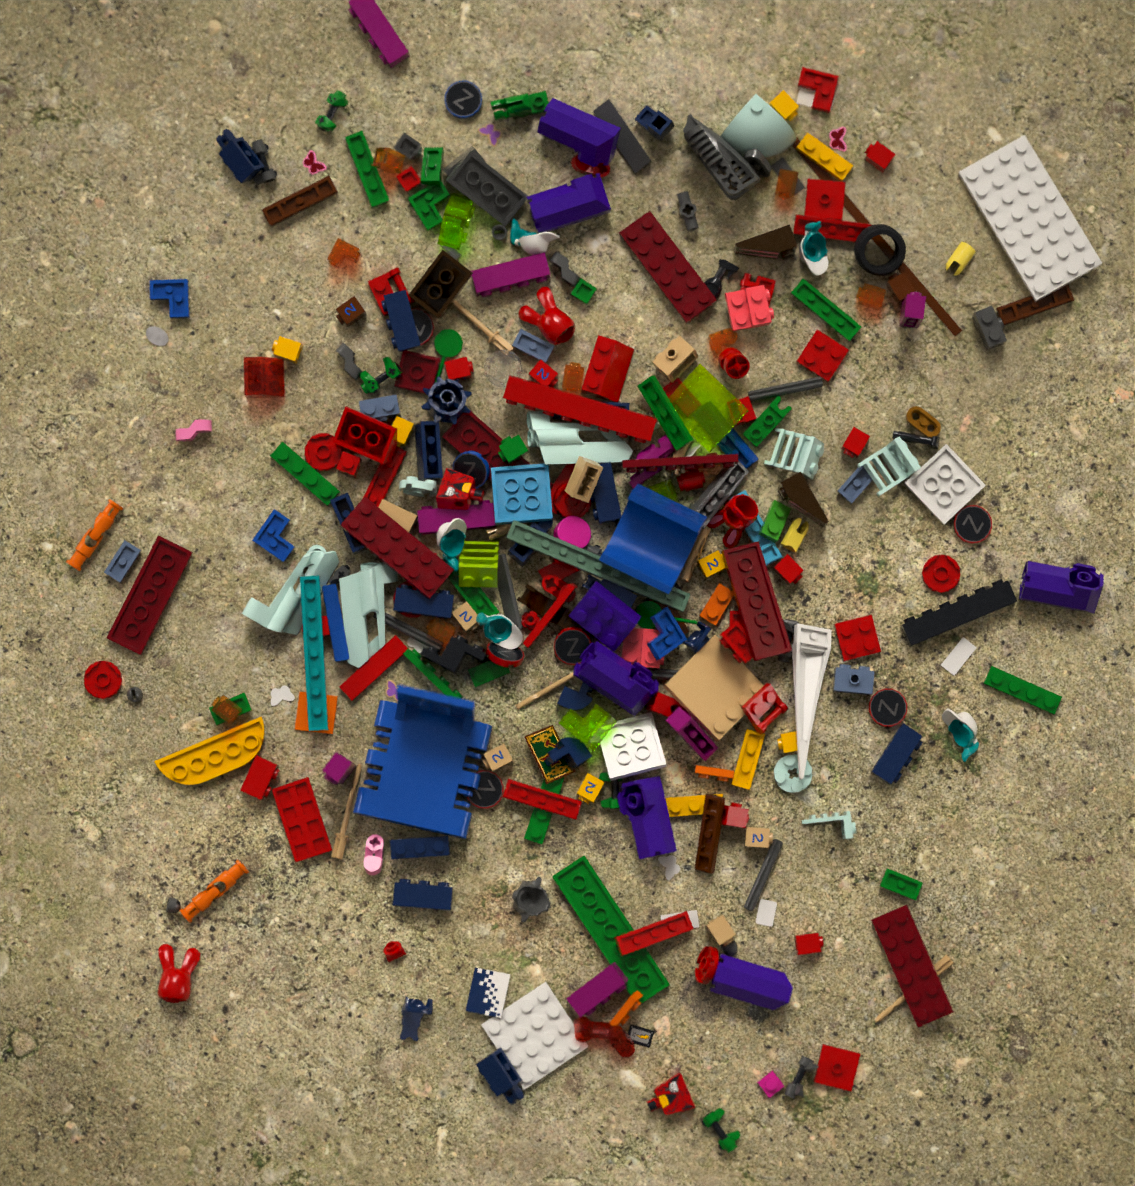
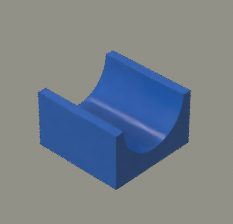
(653, 538)

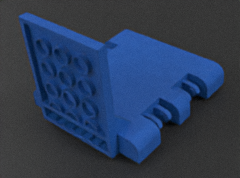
(424, 762)

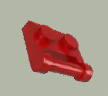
(380, 287)
(760, 704)

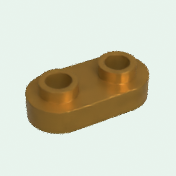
(924, 420)

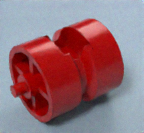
(734, 363)

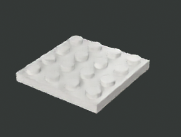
(535, 1035)

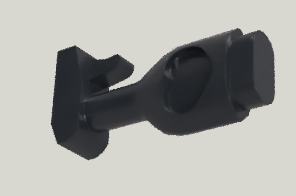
(714, 283)
(914, 438)

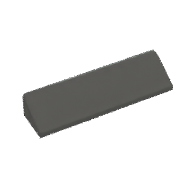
(627, 142)
(719, 491)
(507, 592)

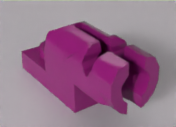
(651, 452)

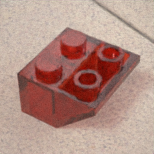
(264, 377)

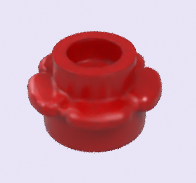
(525, 620)

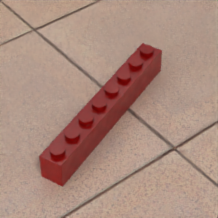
(580, 408)

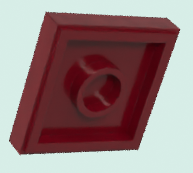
(417, 371)

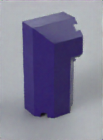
(584, 133)
(569, 204)
(1062, 587)
(616, 678)
(649, 816)
(751, 983)

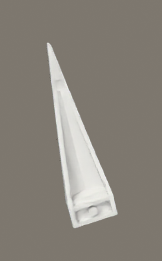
(809, 658)

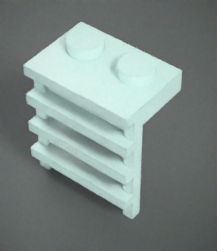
(805, 457)
(898, 460)
(847, 827)

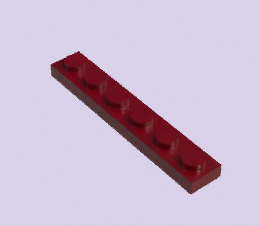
(688, 463)

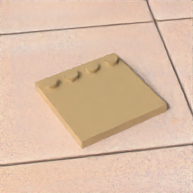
(714, 688)

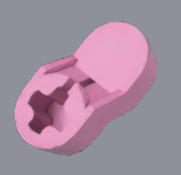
(190, 433)
(372, 863)

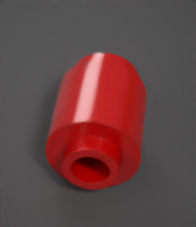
(691, 480)

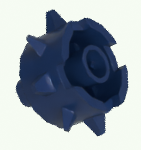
(442, 391)

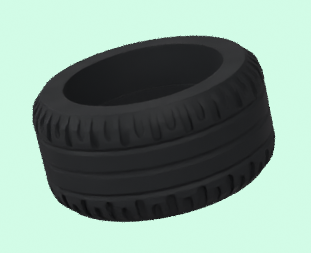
(894, 263)

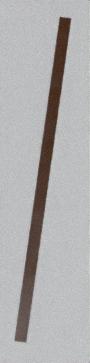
(887, 250)

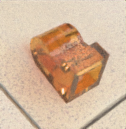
(722, 338)

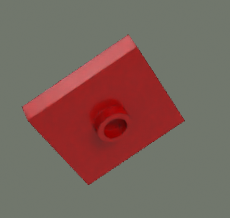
(825, 199)
(836, 1067)

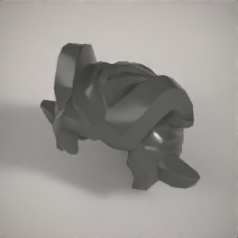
(530, 899)

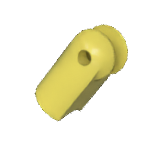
(962, 256)
(793, 537)

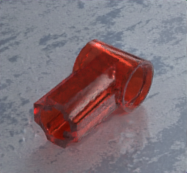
(588, 1029)

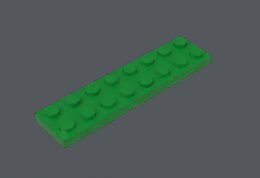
(604, 923)

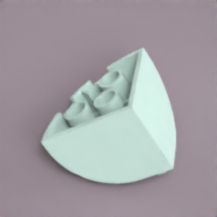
(759, 128)

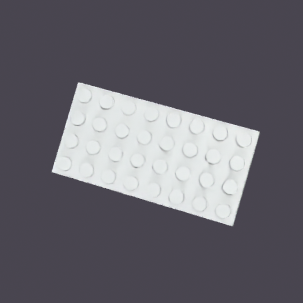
(1030, 218)

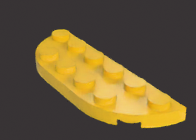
(214, 755)

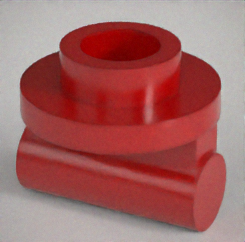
(394, 950)

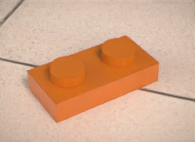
(717, 604)
(721, 774)
(630, 1005)

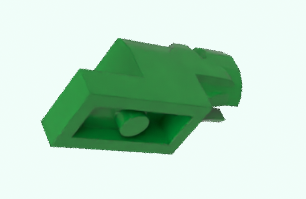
(520, 105)

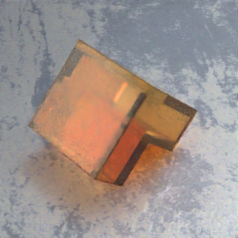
(341, 251)

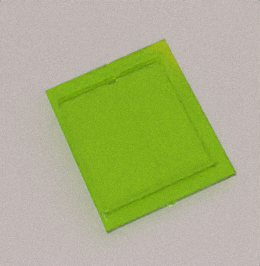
(706, 407)

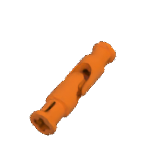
(102, 523)
(204, 899)

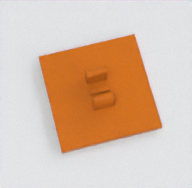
(302, 713)

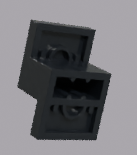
(454, 654)

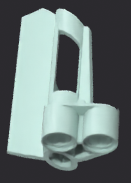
(562, 444)
(359, 596)
(286, 608)

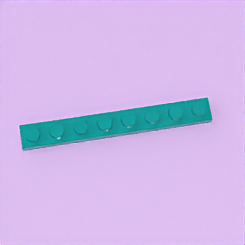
(314, 653)

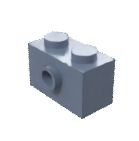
(381, 408)
(853, 680)

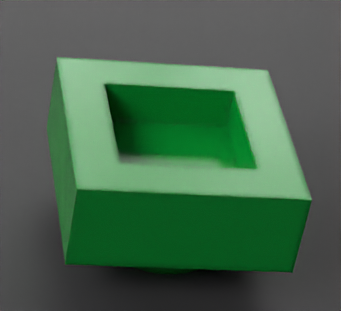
(583, 291)

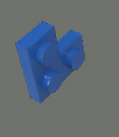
(176, 292)
(269, 536)
(670, 634)

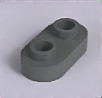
(758, 162)

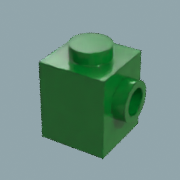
(512, 449)

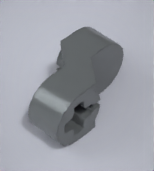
(567, 275)
(348, 355)

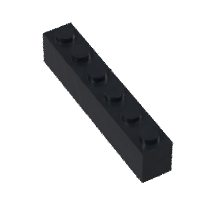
(959, 613)

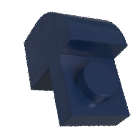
(655, 123)
(575, 700)
(572, 750)

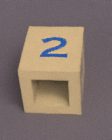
(466, 617)
(497, 758)
(758, 837)

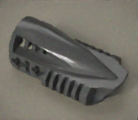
(718, 154)

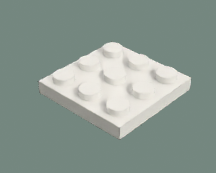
(944, 484)
(632, 747)

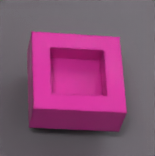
(770, 1084)

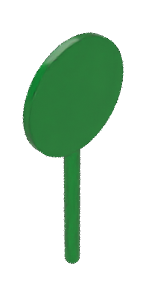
(447, 344)
(650, 608)

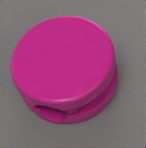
(574, 531)

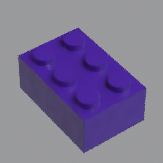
(605, 616)

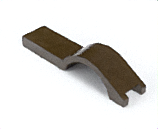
(540, 604)

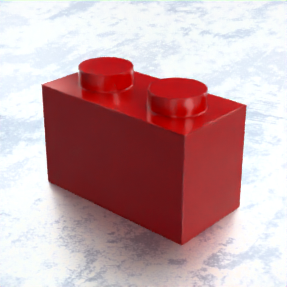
(260, 778)

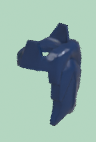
(698, 638)
(412, 1013)

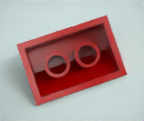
(607, 369)
(366, 436)

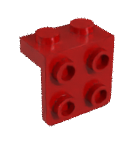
(737, 640)

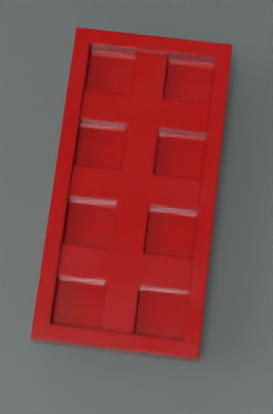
(302, 819)

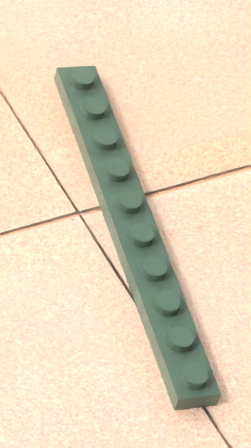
(590, 563)

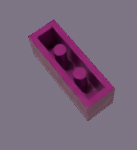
(912, 310)
(692, 733)
(598, 990)

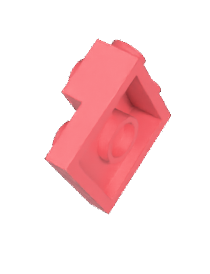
(749, 308)
(636, 648)

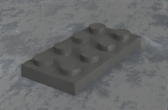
(487, 188)

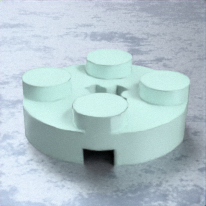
(414, 487)
(782, 776)

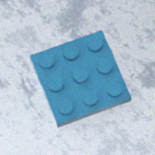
(521, 493)

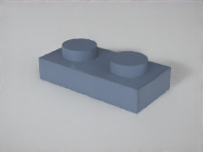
(533, 346)
(855, 484)
(122, 561)

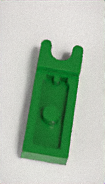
(766, 422)

